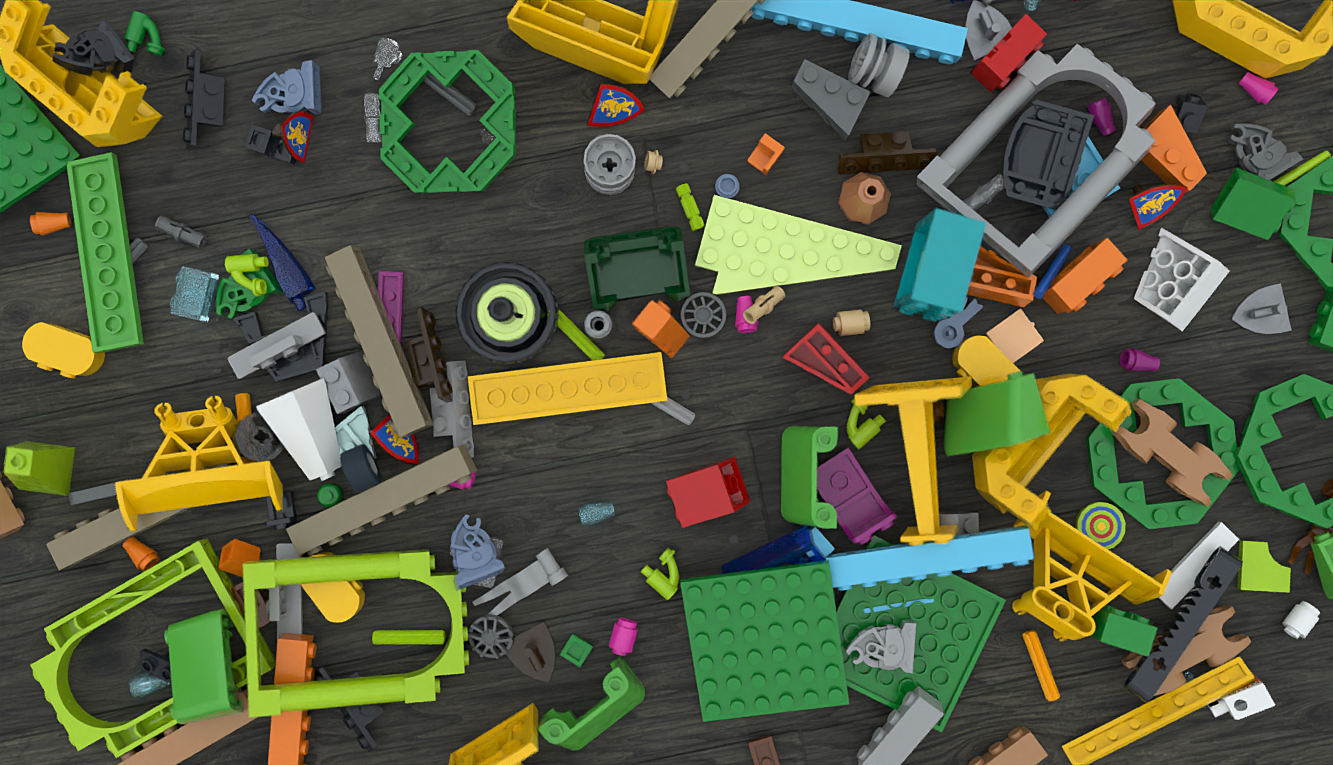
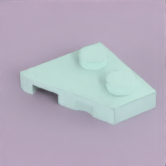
(354, 432)

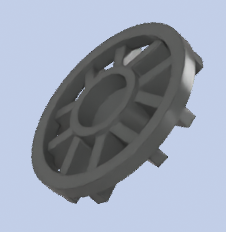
(703, 314)
(490, 636)

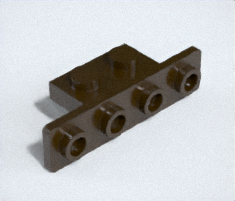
(885, 153)
(426, 357)

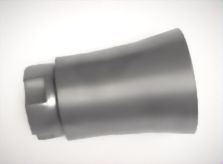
(608, 331)

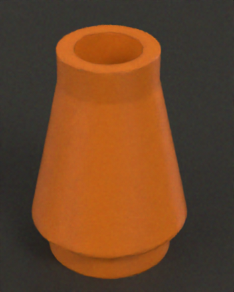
(46, 223)
(141, 554)

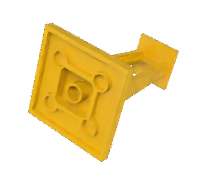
(917, 422)
(504, 743)

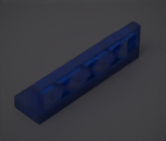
(782, 550)

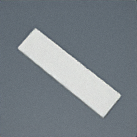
(1188, 568)

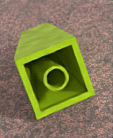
(40, 467)

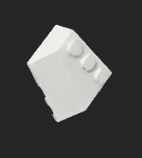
(1178, 280)

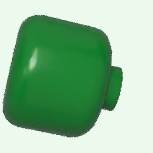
(330, 495)

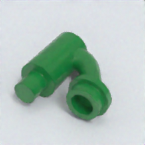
(136, 31)

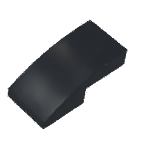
(263, 142)

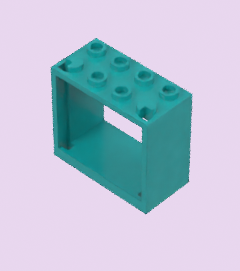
(939, 265)

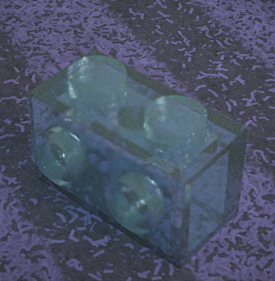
(194, 293)

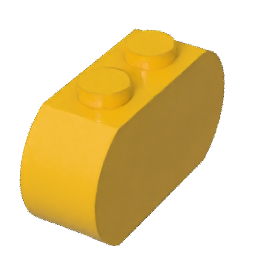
(61, 349)
(982, 361)
(336, 599)

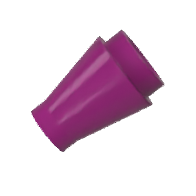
(1102, 115)
(1136, 360)

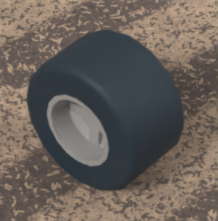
(360, 468)

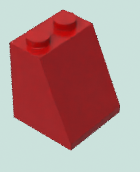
(708, 492)

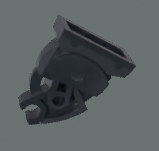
(94, 51)

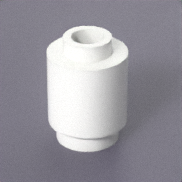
(1301, 620)

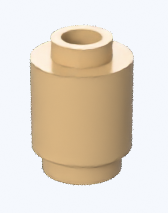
(851, 322)

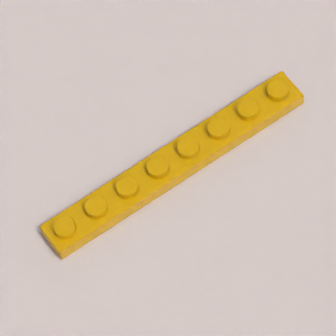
(1158, 712)

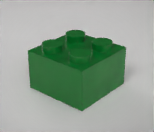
(1124, 630)

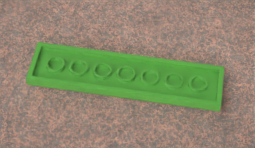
(104, 253)

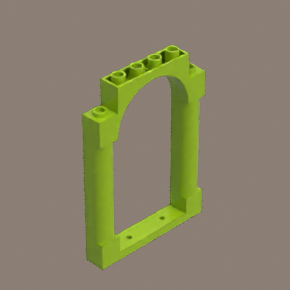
(70, 630)
(407, 687)

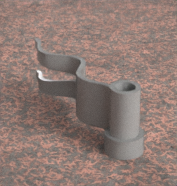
(525, 582)

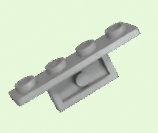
(279, 344)
(455, 416)
(286, 601)

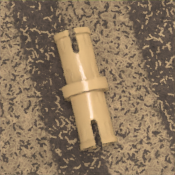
(764, 305)

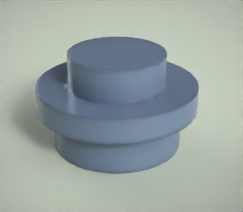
(727, 186)

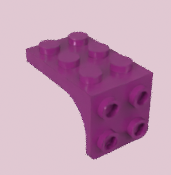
(854, 498)

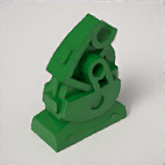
(232, 294)

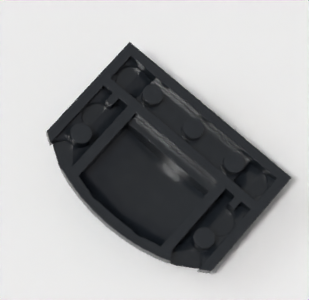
(1044, 154)

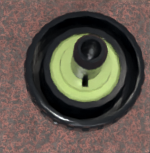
(506, 313)

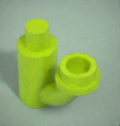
(247, 263)
(864, 433)
(657, 580)

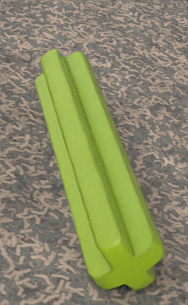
(579, 337)
(408, 637)

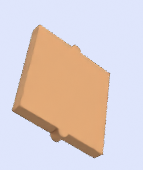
(1015, 336)

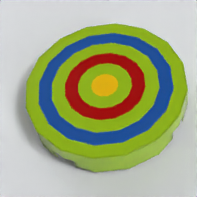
(1101, 523)

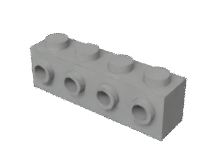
(902, 730)

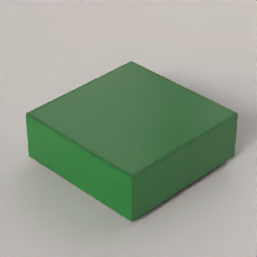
(576, 650)

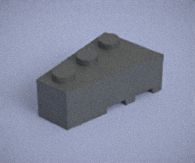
(830, 96)

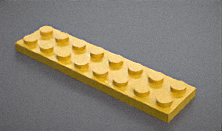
(567, 388)

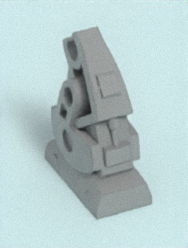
(889, 644)

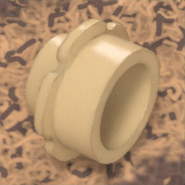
(653, 161)

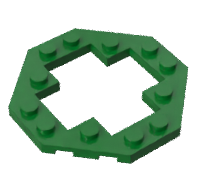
(498, 120)
(1312, 251)
(1262, 429)
(1130, 495)

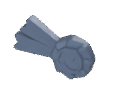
(950, 331)

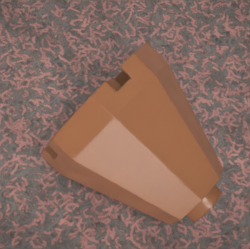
(864, 198)

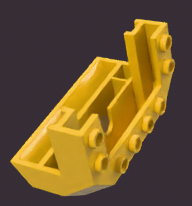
(597, 34)
(1255, 37)
(96, 106)
(1007, 470)

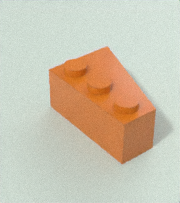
(1172, 153)
(661, 328)

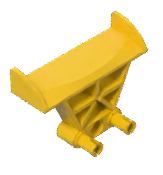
(199, 487)
(1087, 557)

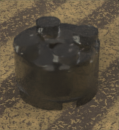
(245, 442)

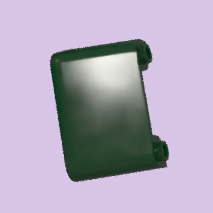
(636, 266)

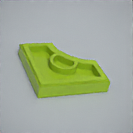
(1260, 570)

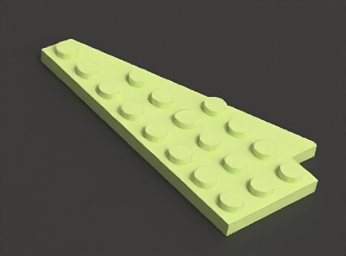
(771, 249)

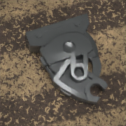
(1260, 152)

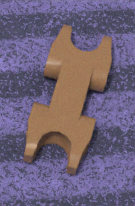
(1186, 464)
(1206, 645)

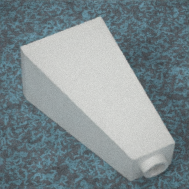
(306, 428)

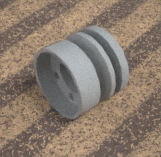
(878, 65)
(614, 151)

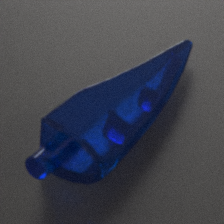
(287, 268)

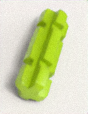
(690, 207)

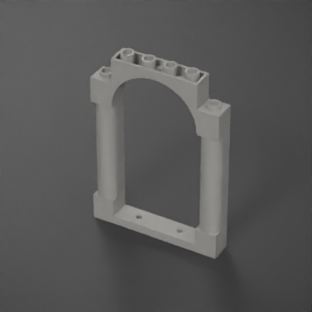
(1031, 78)

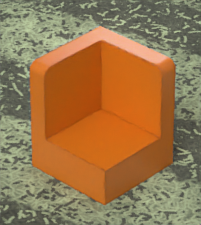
(765, 154)
(235, 554)

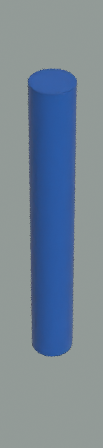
(1052, 271)

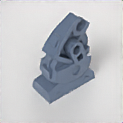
(295, 89)
(471, 556)

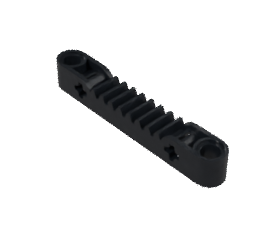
(1219, 567)

